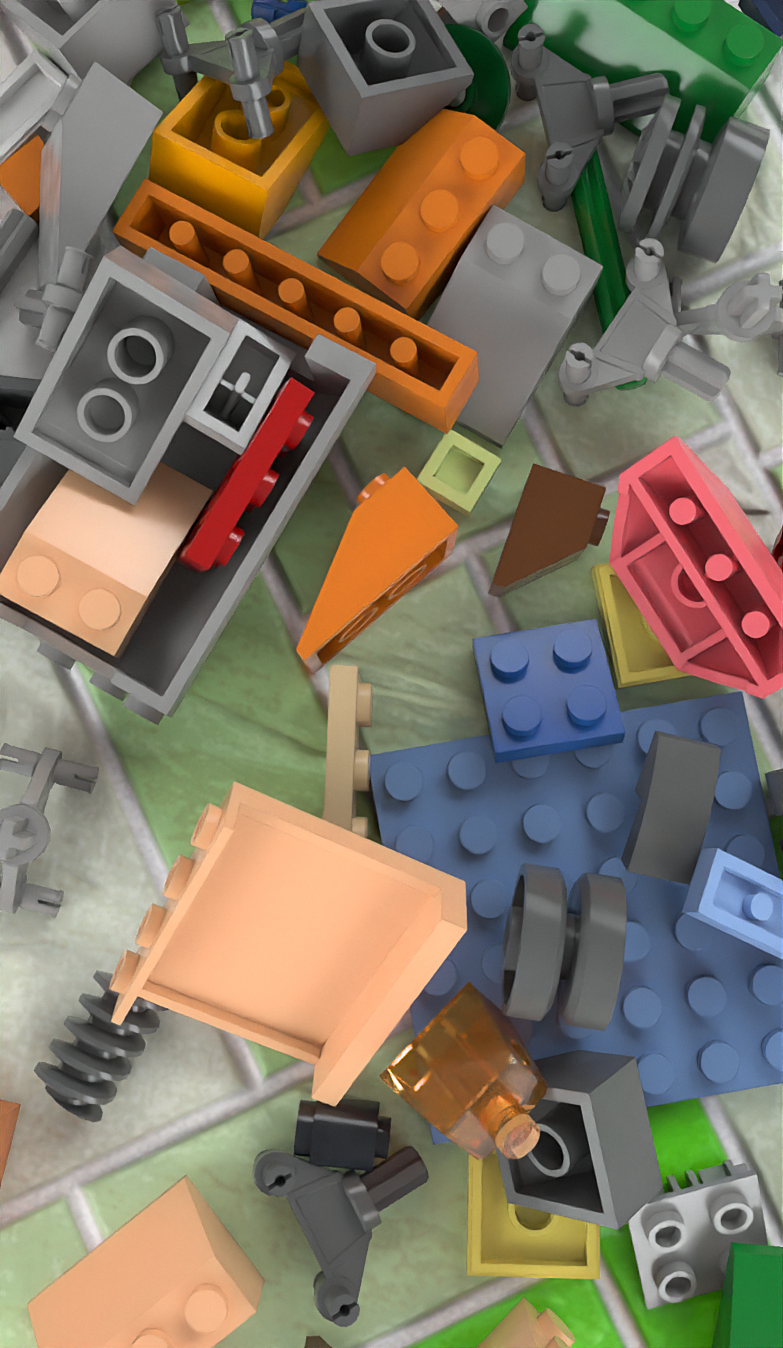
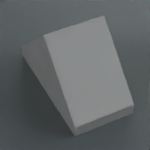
(239, 387)

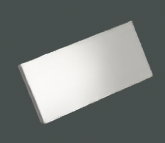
(26, 101)

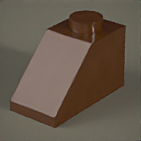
(549, 528)

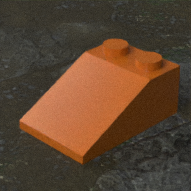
(384, 553)

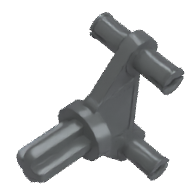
(244, 60)
(575, 110)
(338, 1216)

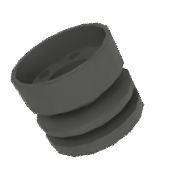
(692, 179)

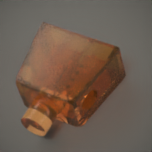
(472, 1078)

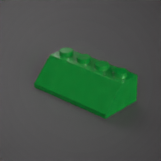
(700, 46)

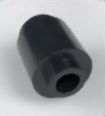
(343, 1134)

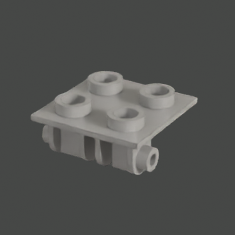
(687, 1233)

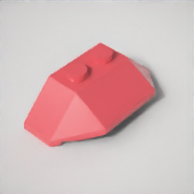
(699, 571)

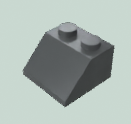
(379, 68)
(593, 1142)

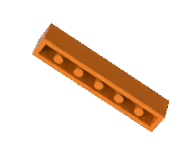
(414, 363)

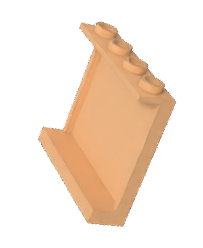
(293, 936)

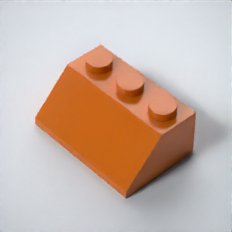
(424, 211)

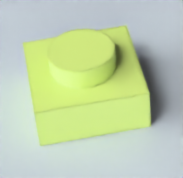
(458, 472)

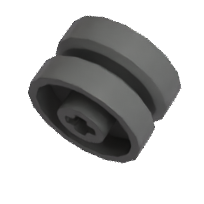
(564, 947)

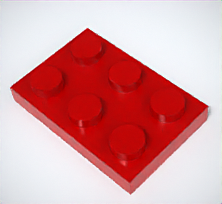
(248, 480)

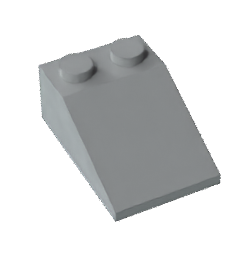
(77, 32)
(92, 146)
(514, 306)
(125, 374)

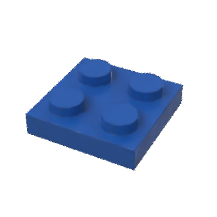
(547, 691)

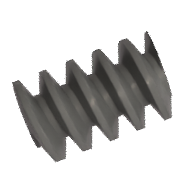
(98, 1052)

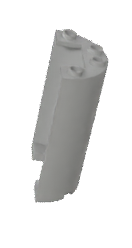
(189, 605)

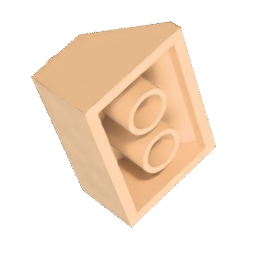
(153, 1283)

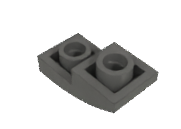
(674, 807)

